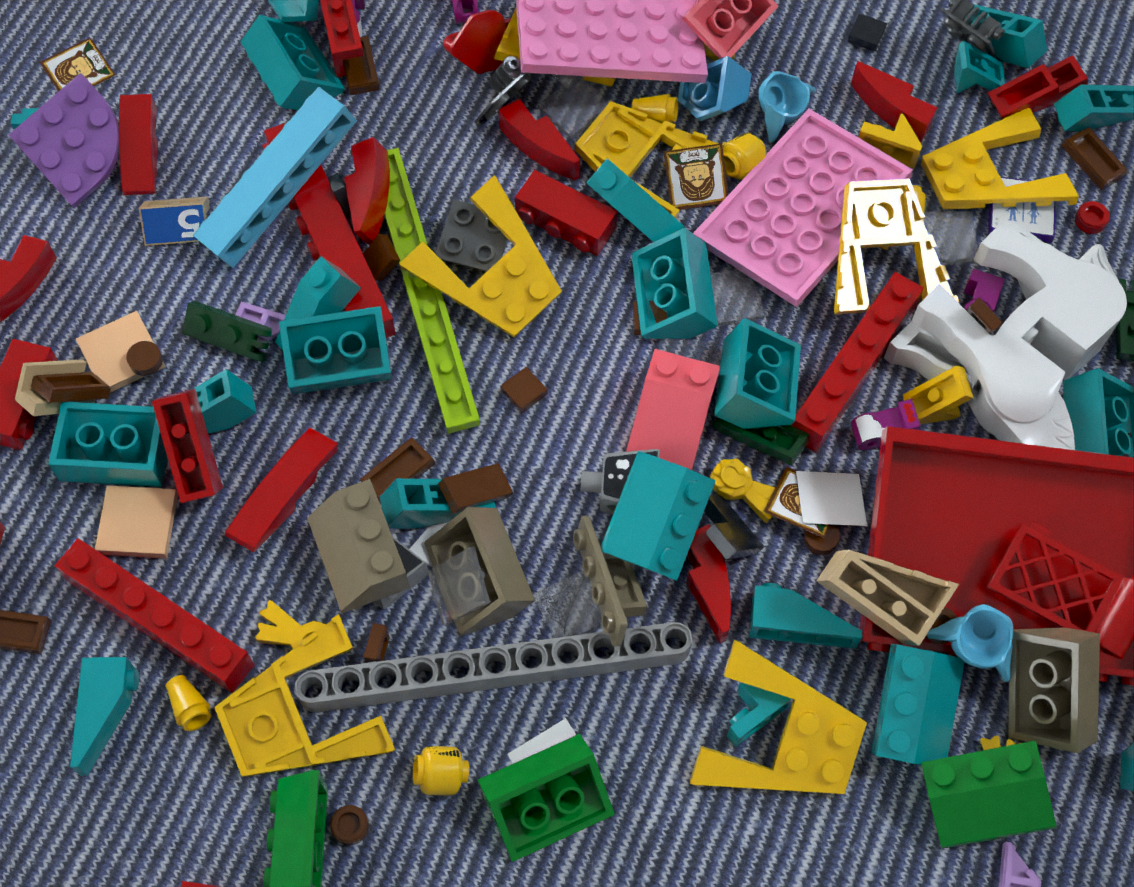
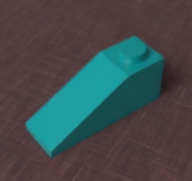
(1022, 40)
(1095, 106)
(633, 202)
(321, 292)
(225, 401)
(416, 504)
(790, 617)
(102, 702)

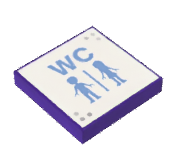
(1035, 219)

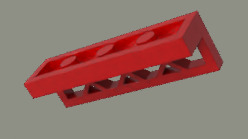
(341, 32)

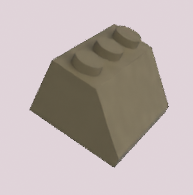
(357, 547)
(503, 577)
(1054, 687)

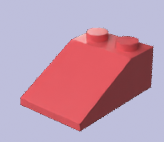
(727, 23)
(674, 407)

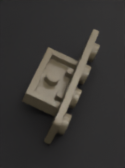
(612, 582)

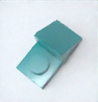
(976, 67)
(763, 707)

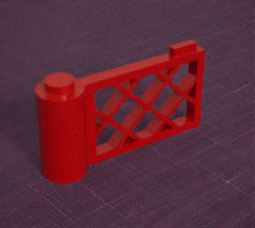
(1114, 612)

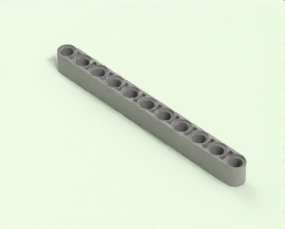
(477, 661)

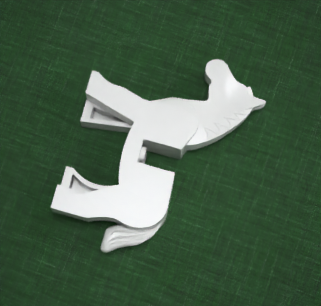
(1046, 339)

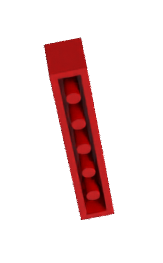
(857, 359)
(155, 615)

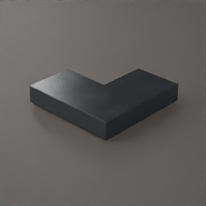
(729, 531)

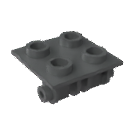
(979, 33)
(507, 83)
(470, 238)

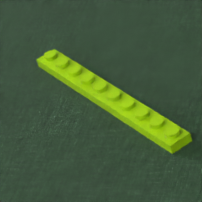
(428, 307)

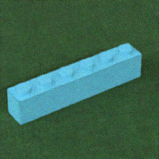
(275, 177)

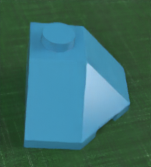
(724, 89)

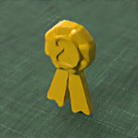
(735, 482)
(286, 630)

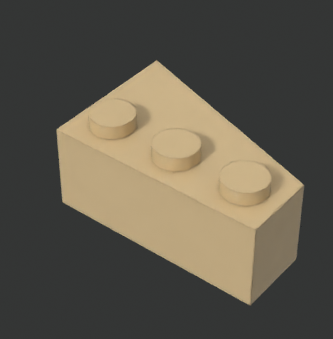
(889, 595)

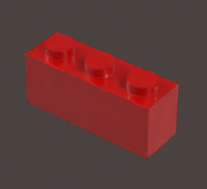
(565, 213)
(16, 421)
(187, 445)

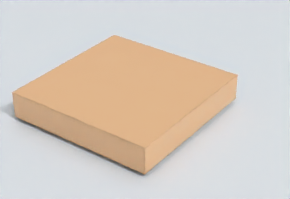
(108, 347)
(136, 521)

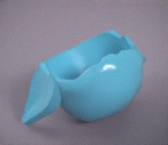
(783, 101)
(980, 638)

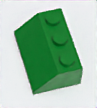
(988, 794)
(546, 797)
(298, 831)

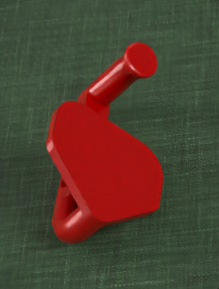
(478, 41)

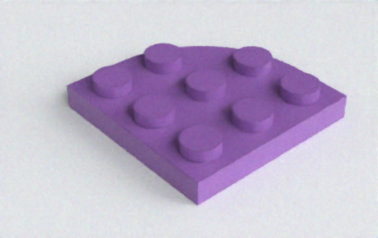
(72, 139)

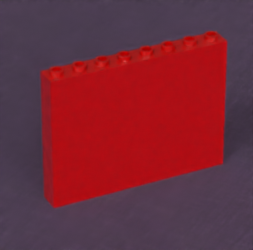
(958, 502)

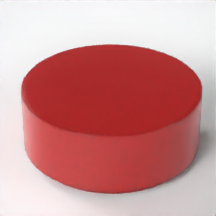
(1092, 217)

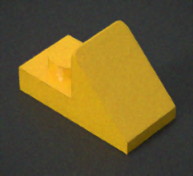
(899, 144)
(941, 396)

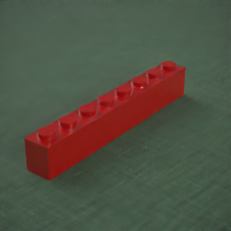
(332, 237)

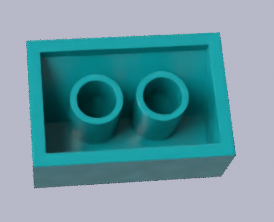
(289, 61)
(678, 280)
(335, 350)
(757, 377)
(1100, 413)
(108, 445)
(657, 515)
(917, 705)

